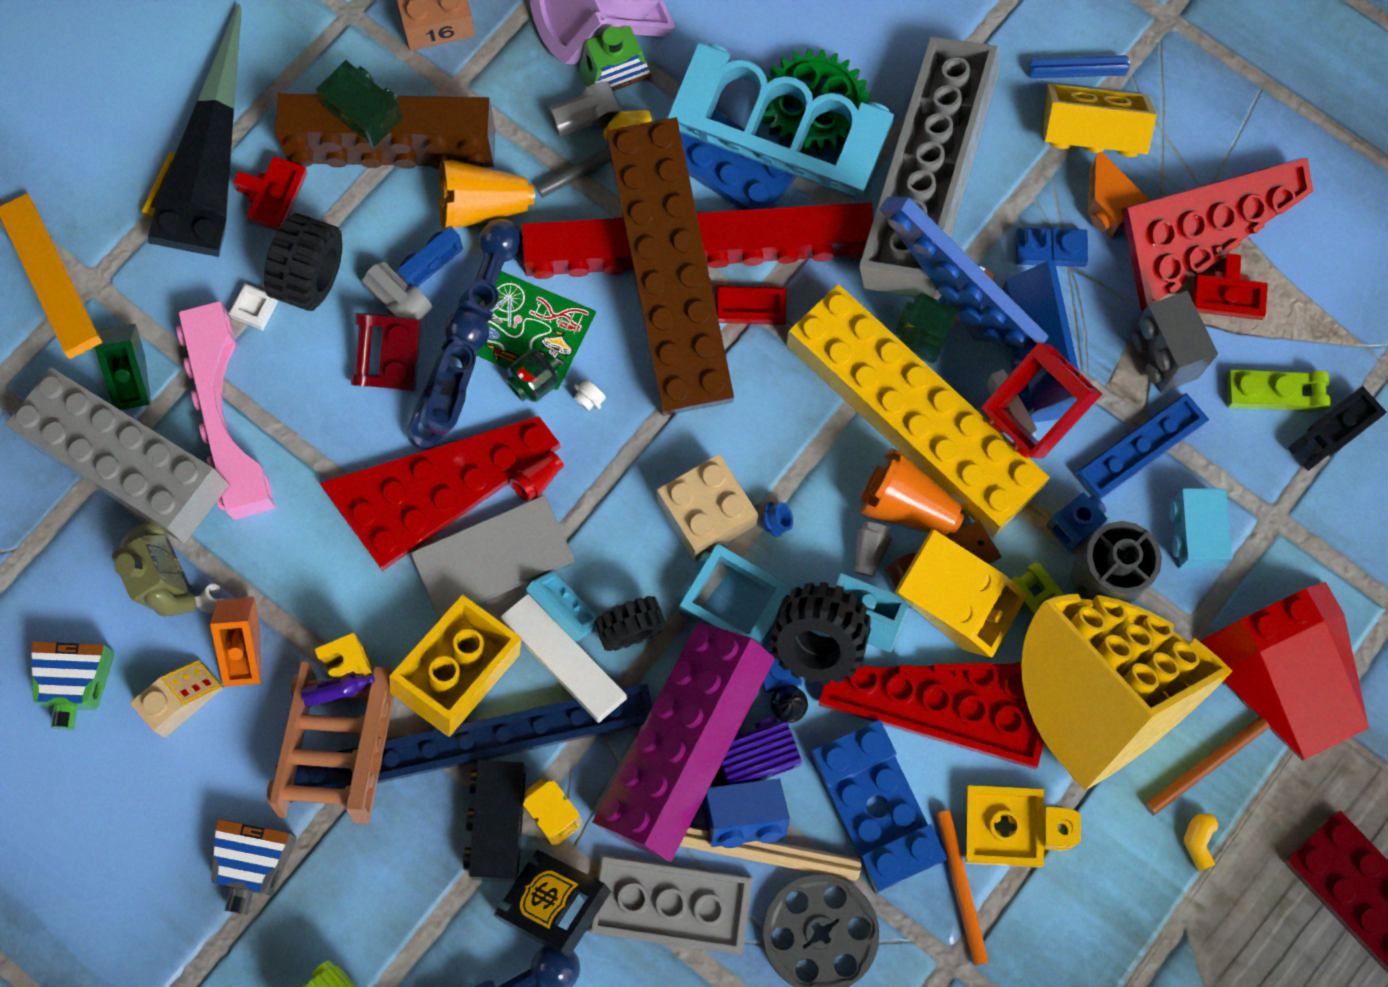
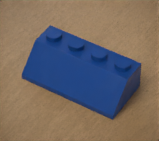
(1041, 298)

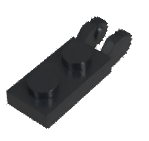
(1340, 426)

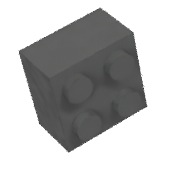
(1173, 342)

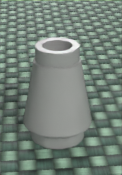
(871, 547)

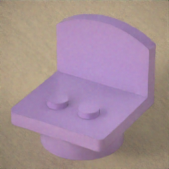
(570, 23)

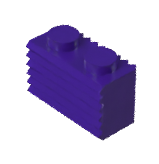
(761, 753)

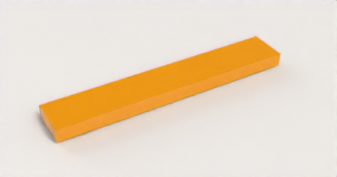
(49, 276)

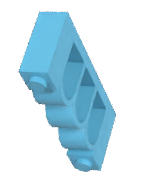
(713, 69)

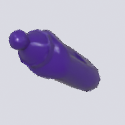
(335, 688)

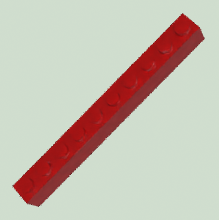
(727, 239)

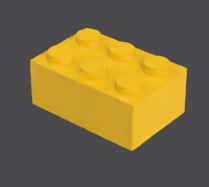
(455, 665)

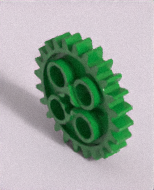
(815, 70)

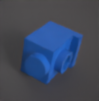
(1069, 528)

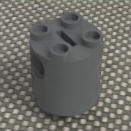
(1117, 563)

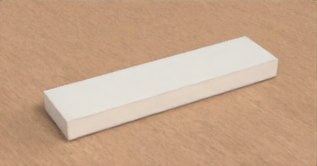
(564, 658)

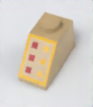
(176, 697)

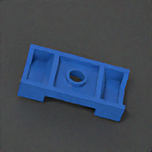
(864, 768)

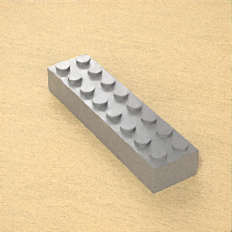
(932, 157)

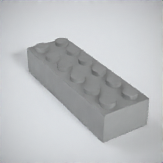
(118, 455)

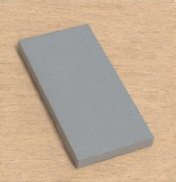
(493, 556)
(673, 905)

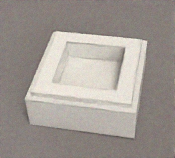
(253, 307)

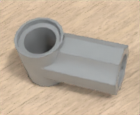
(593, 107)
(395, 293)

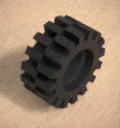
(630, 623)

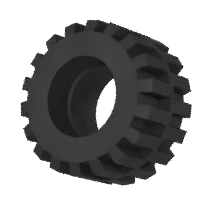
(303, 261)
(826, 611)

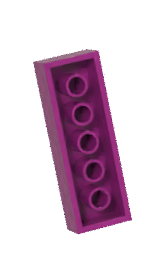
(684, 740)

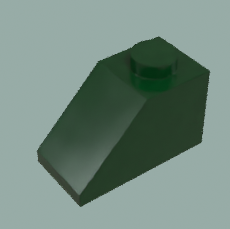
(124, 366)

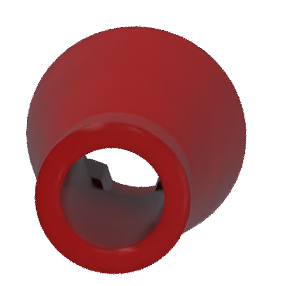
(535, 477)

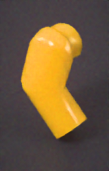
(1197, 838)

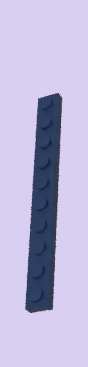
(487, 739)

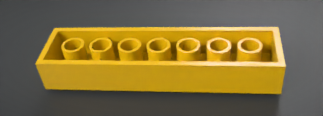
(915, 410)

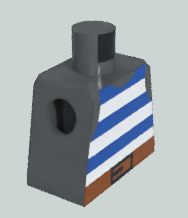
(248, 861)

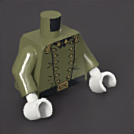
(155, 575)

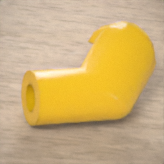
(627, 118)

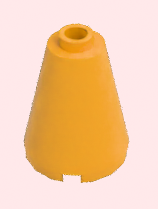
(479, 194)

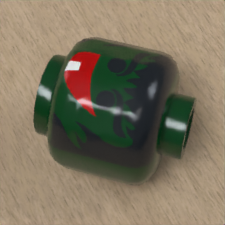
(533, 375)

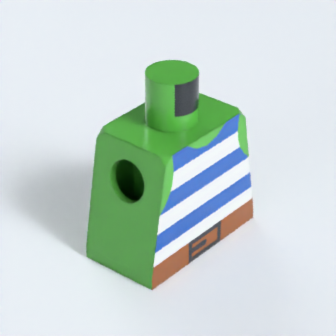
(613, 59)
(69, 678)

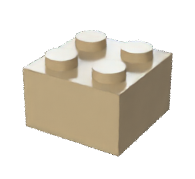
(707, 507)

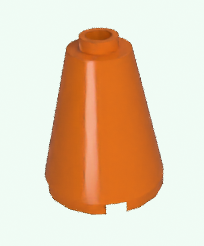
(909, 497)

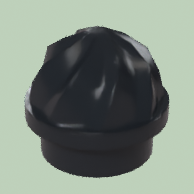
(789, 704)

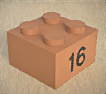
(435, 21)

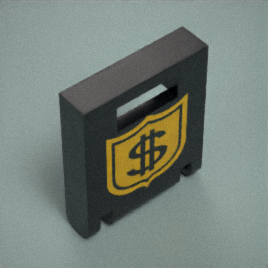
(543, 898)

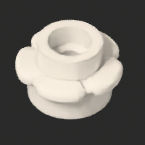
(588, 395)

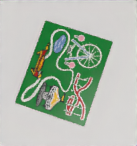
(536, 320)

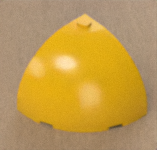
(1109, 681)

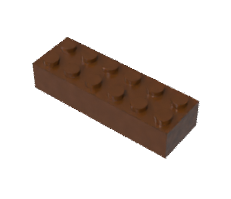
(429, 132)

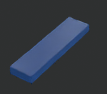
(1141, 447)

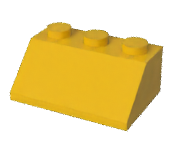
(1098, 119)

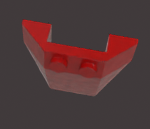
(1296, 670)

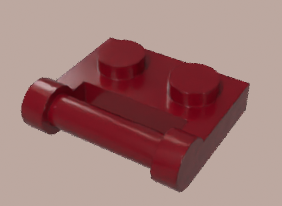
(397, 356)

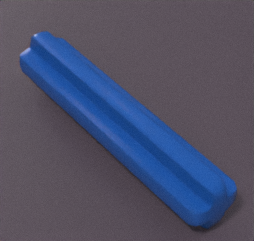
(1079, 66)

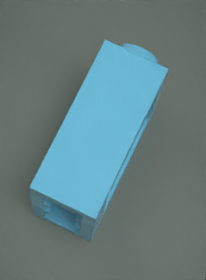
(706, 566)

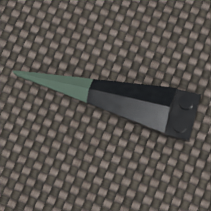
(194, 195)

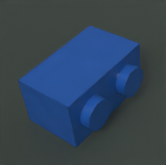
(746, 813)

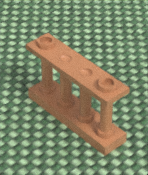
(364, 762)

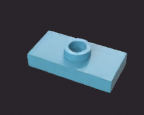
(563, 605)

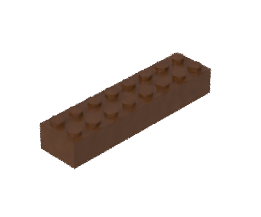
(670, 266)

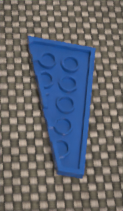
(979, 301)

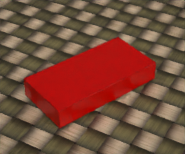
(751, 305)

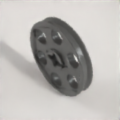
(818, 913)

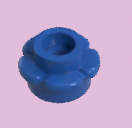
(777, 518)

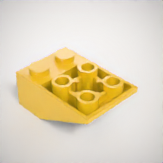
(961, 594)

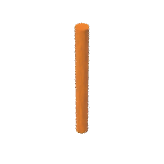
(962, 888)

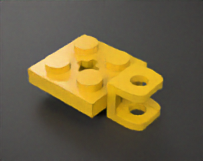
(1034, 827)

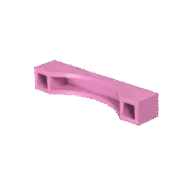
(209, 346)

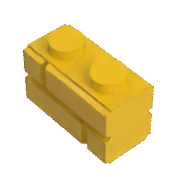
(551, 811)

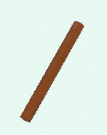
(1207, 765)

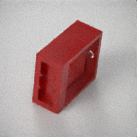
(1063, 371)

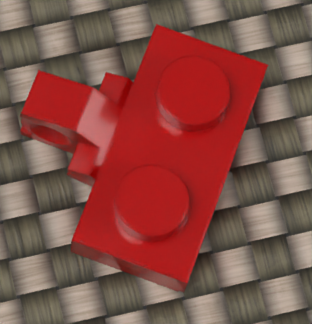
(271, 192)
(1230, 292)

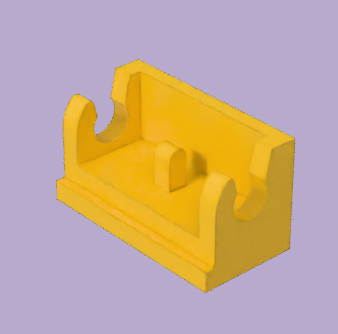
(345, 656)

